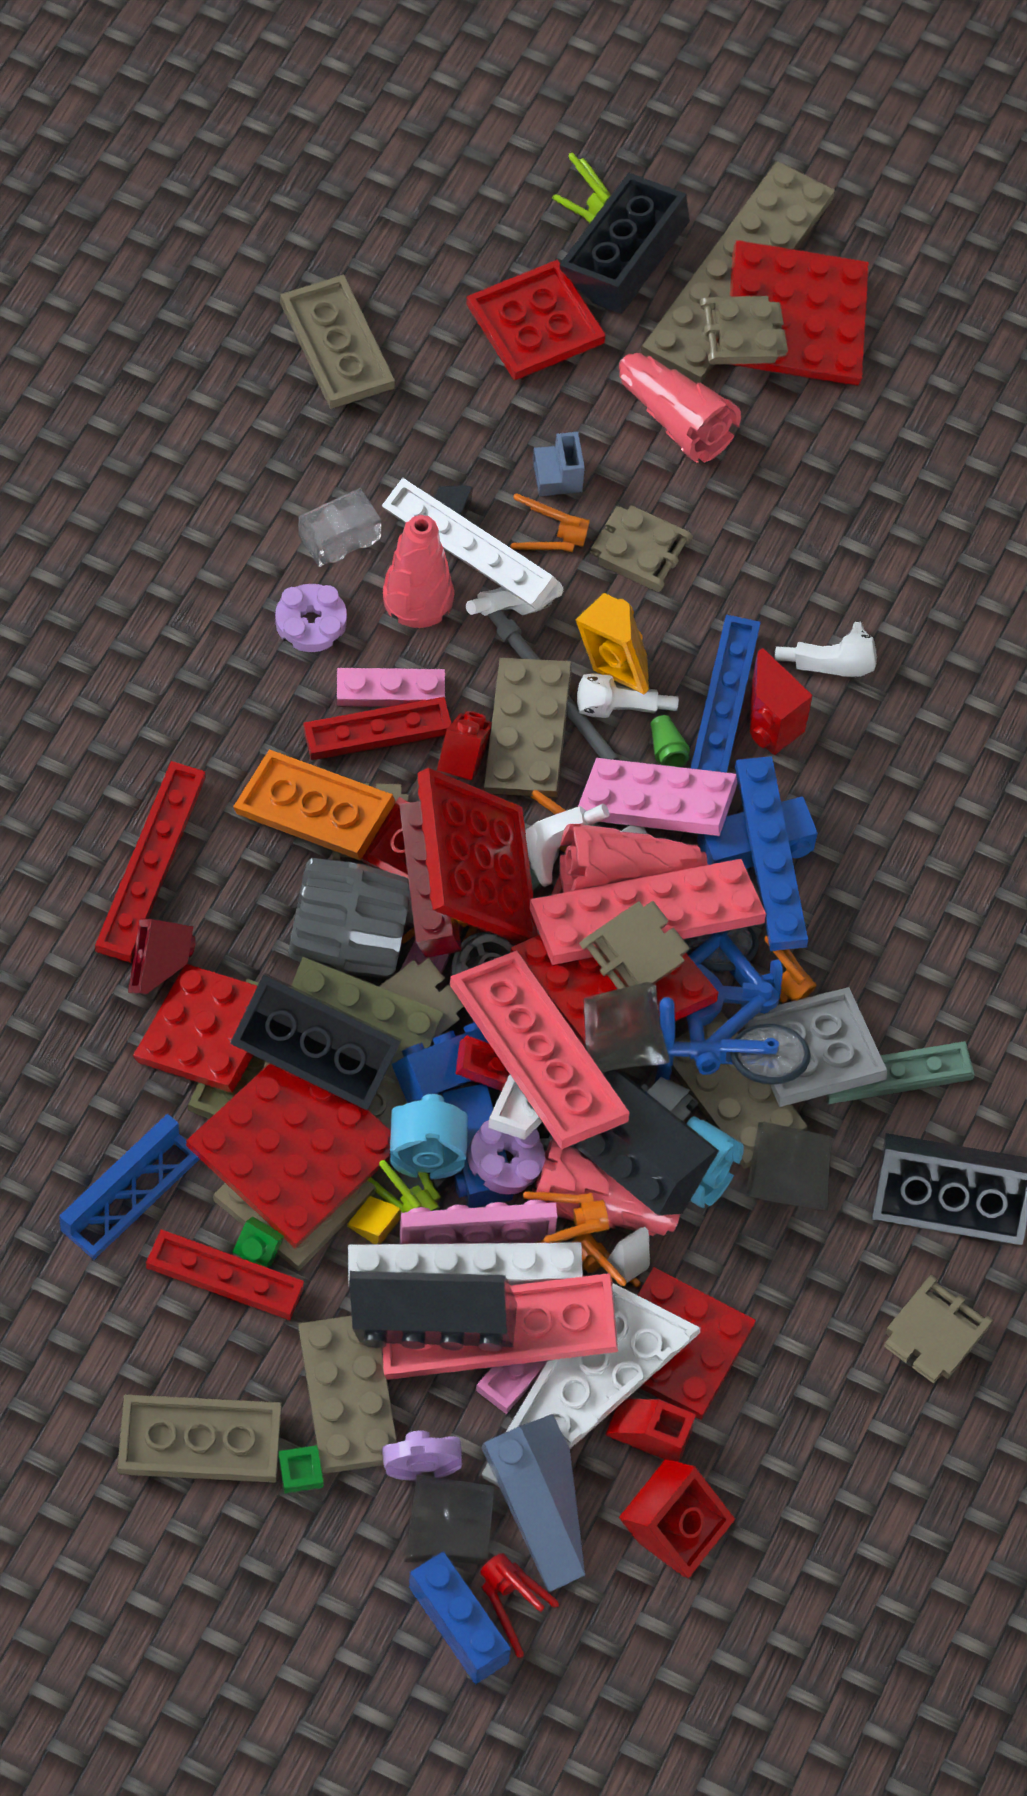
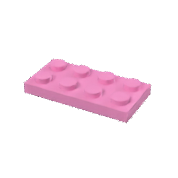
(660, 796)
(480, 1225)

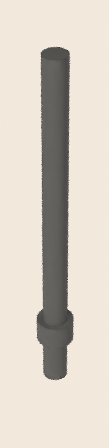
(511, 634)

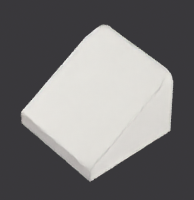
(632, 1254)

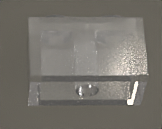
(339, 527)

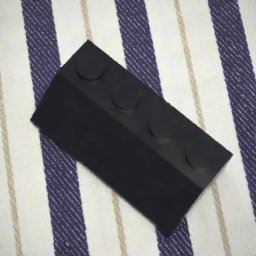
(626, 241)
(315, 1041)
(651, 1153)
(952, 1189)
(432, 1310)

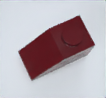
(159, 953)

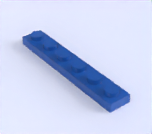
(726, 694)
(771, 853)

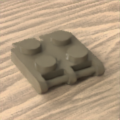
(746, 329)
(638, 544)
(636, 946)
(419, 985)
(935, 1331)

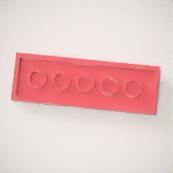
(692, 899)
(539, 1049)
(551, 1323)

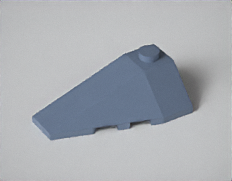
(538, 1485)

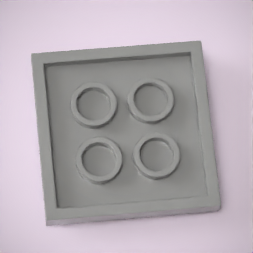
(838, 1042)

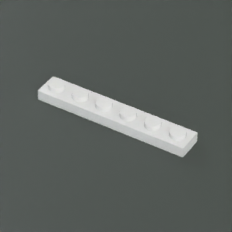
(474, 545)
(517, 1261)

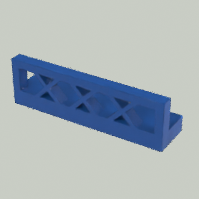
(118, 1178)

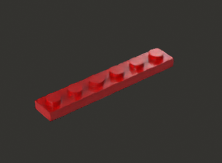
(150, 860)

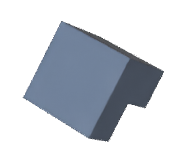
(559, 467)

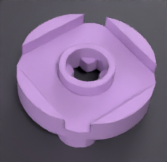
(315, 599)
(492, 1168)
(422, 1454)

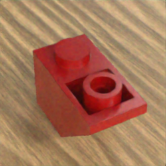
(465, 745)
(652, 1427)

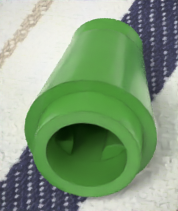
(668, 743)

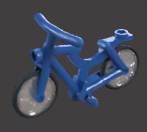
(760, 1052)

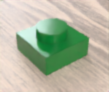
(258, 1243)
(300, 1469)

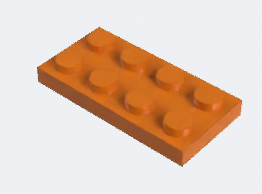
(314, 804)

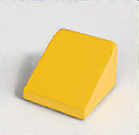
(375, 1220)

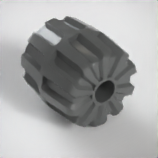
(350, 918)

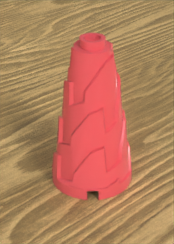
(686, 409)
(419, 579)
(609, 856)
(575, 1174)

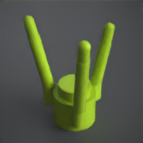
(596, 200)
(411, 1198)

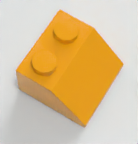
(615, 642)

